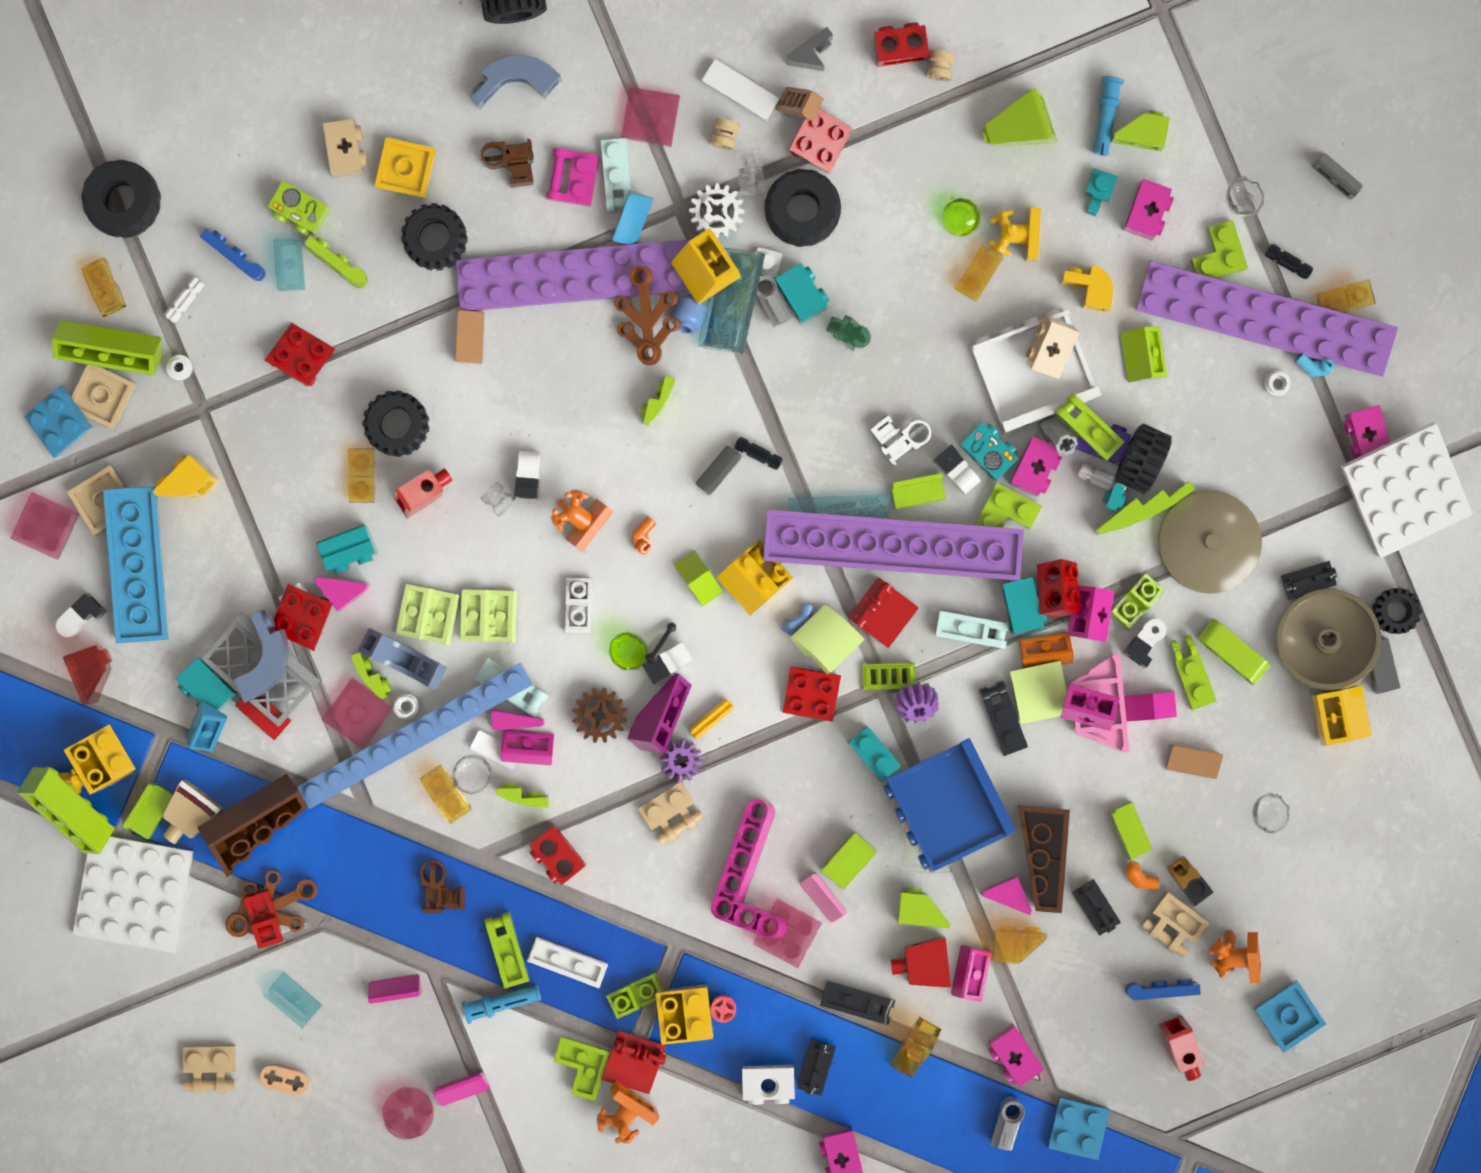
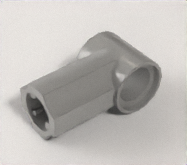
(774, 303)
(1059, 434)
(1007, 1125)

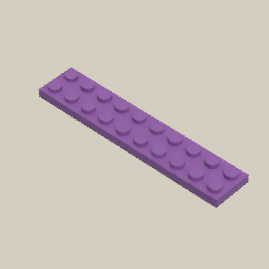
(566, 275)
(1266, 318)
(893, 545)

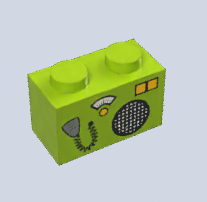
(298, 208)

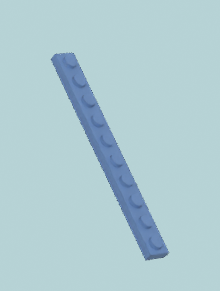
(415, 735)

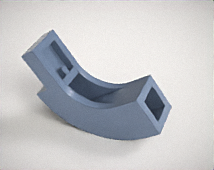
(515, 69)
(402, 658)
(272, 663)

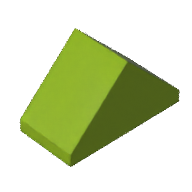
(698, 578)

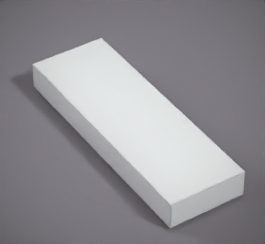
(740, 90)
(567, 962)

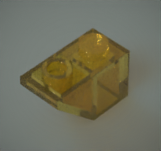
(1014, 945)
(915, 1047)

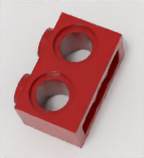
(902, 52)
(1058, 588)
(562, 851)

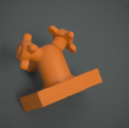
(586, 522)
(1231, 957)
(630, 1107)

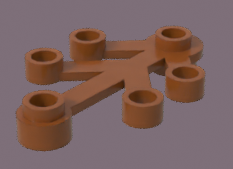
(646, 319)
(279, 903)

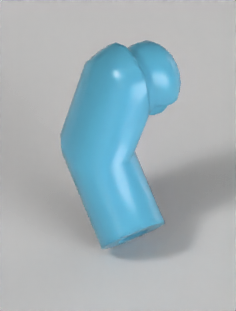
(1315, 368)

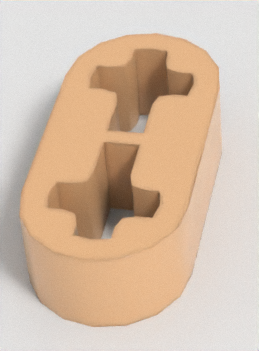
(282, 1085)

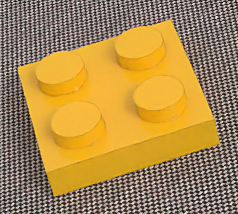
(405, 168)

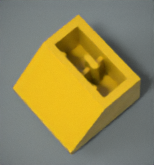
(705, 266)
(187, 480)
(753, 579)
(1341, 716)
(99, 760)
(684, 1014)

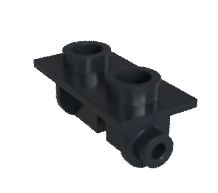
(1309, 580)
(1096, 907)
(816, 1067)

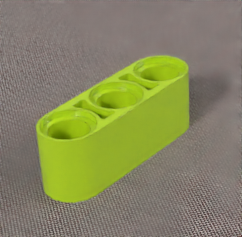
(1233, 651)

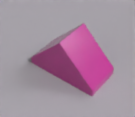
(341, 592)
(1150, 706)
(1009, 893)

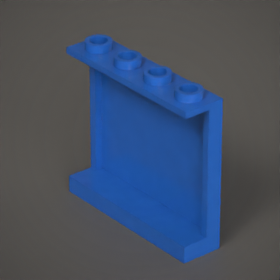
(949, 806)

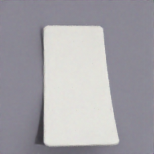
(490, 748)

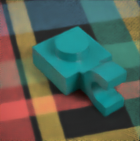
(1100, 188)
(1114, 498)

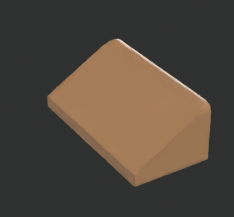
(469, 337)
(1194, 761)

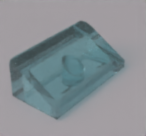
(289, 264)
(292, 1000)

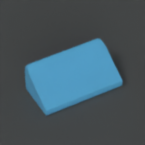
(632, 218)
(205, 728)

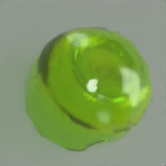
(961, 217)
(628, 650)

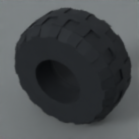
(807, 183)
(98, 190)

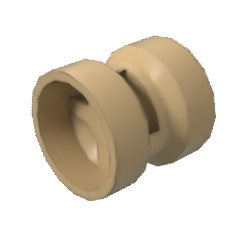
(940, 68)
(724, 134)

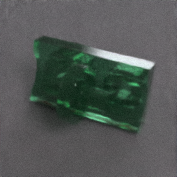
(849, 332)

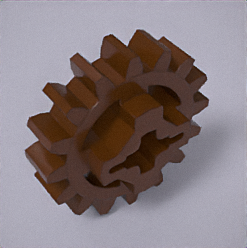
(588, 713)

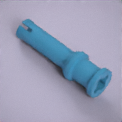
(1109, 102)
(489, 1006)

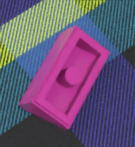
(527, 747)
(971, 973)
(394, 989)
(461, 1088)

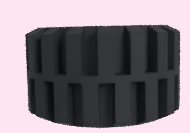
(512, 10)
(418, 221)
(376, 413)
(1143, 458)

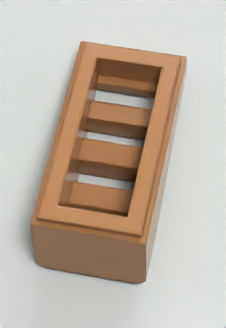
(800, 103)

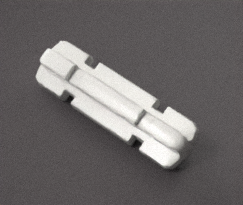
(184, 299)
(1097, 477)

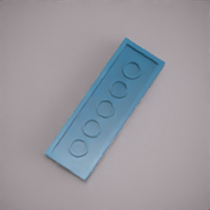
(135, 564)

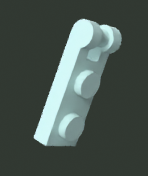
(615, 171)
(971, 629)
(491, 669)

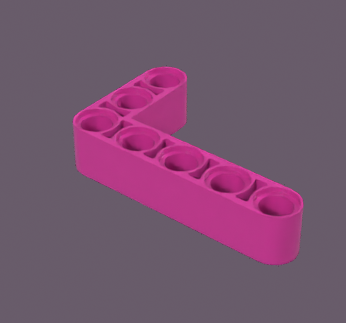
(745, 874)

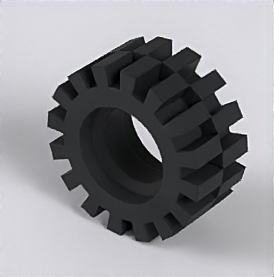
(1412, 610)

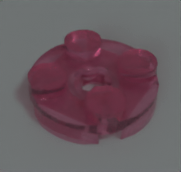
(422, 1108)

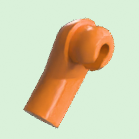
(640, 536)
(1138, 879)

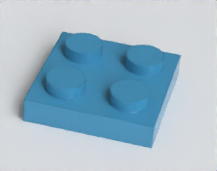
(58, 421)
(1289, 1016)
(1078, 1128)

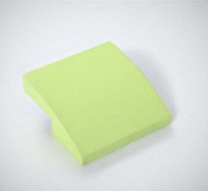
(427, 614)
(488, 615)
(827, 638)
(1039, 692)

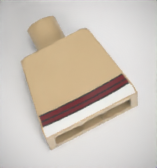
(188, 810)

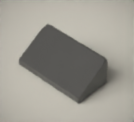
(1338, 176)
(718, 470)
(1384, 672)

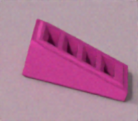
(506, 720)

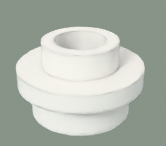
(187, 367)
(1285, 383)
(397, 706)

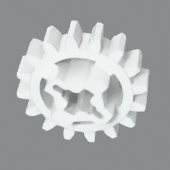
(725, 203)

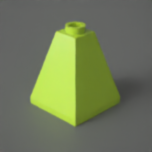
(1022, 123)

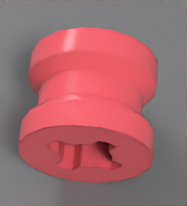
(722, 1012)

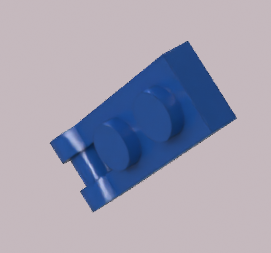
(234, 255)
(1161, 989)

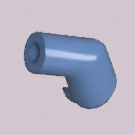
(794, 624)

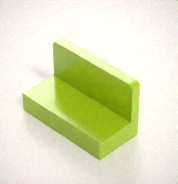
(1143, 354)
(918, 491)
(148, 810)
(1130, 831)
(848, 860)

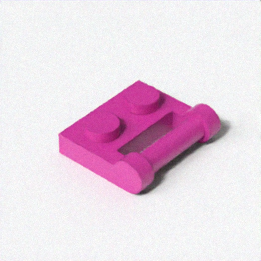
(581, 177)

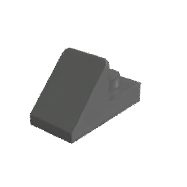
(805, 54)

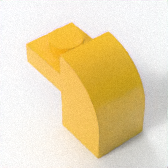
(1098, 287)

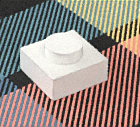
(771, 262)

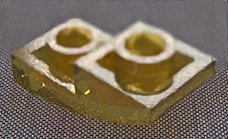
(979, 272)
(103, 287)
(1348, 297)
(361, 475)
(445, 794)

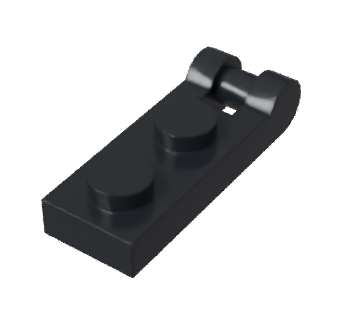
(1003, 719)
(856, 1002)

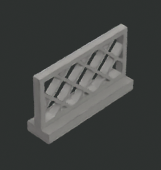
(293, 668)

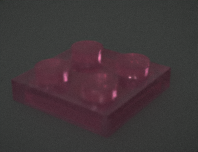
(650, 117)
(45, 525)
(357, 714)
(798, 936)

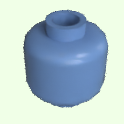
(689, 314)

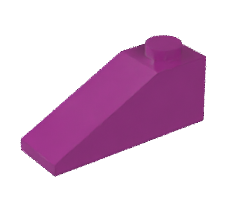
(658, 719)

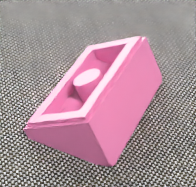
(823, 897)

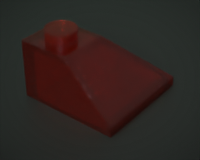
(89, 672)

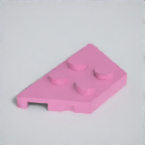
(1106, 679)

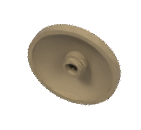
(1210, 542)
(1328, 640)

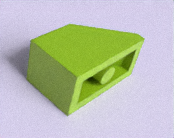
(1145, 132)
(918, 909)

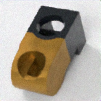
(1189, 881)

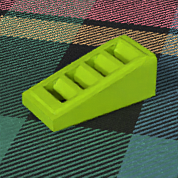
(910, 667)

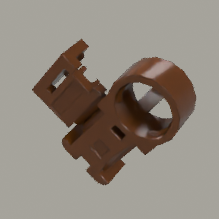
(517, 156)
(436, 895)

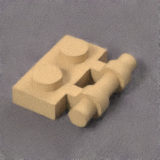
(666, 806)
(1178, 916)
(209, 1060)

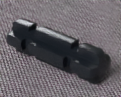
(1289, 261)
(758, 453)

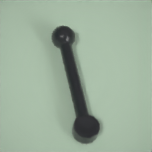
(651, 657)

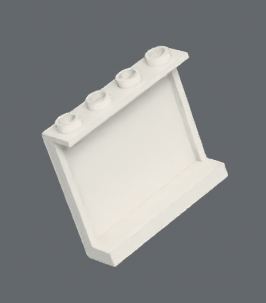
(1021, 393)

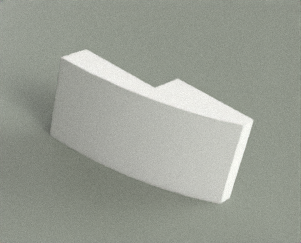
(578, 605)

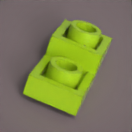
(654, 407)
(1136, 601)
(377, 683)
(515, 794)
(635, 995)

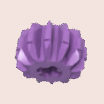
(917, 702)
(678, 768)

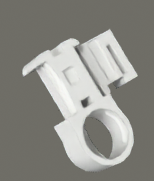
(895, 442)

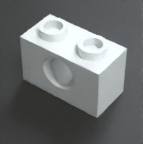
(781, 1074)

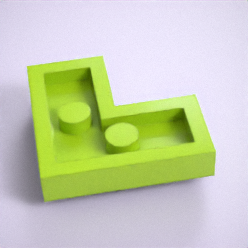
(1227, 254)
(1007, 504)
(590, 1064)

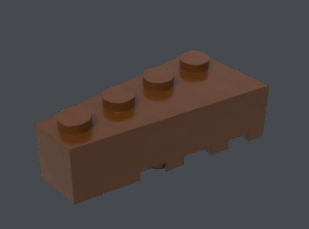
(251, 822)
(1046, 846)

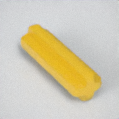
(711, 719)

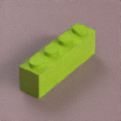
(107, 347)
(66, 810)

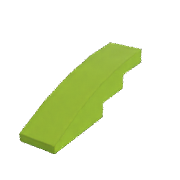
(1136, 512)

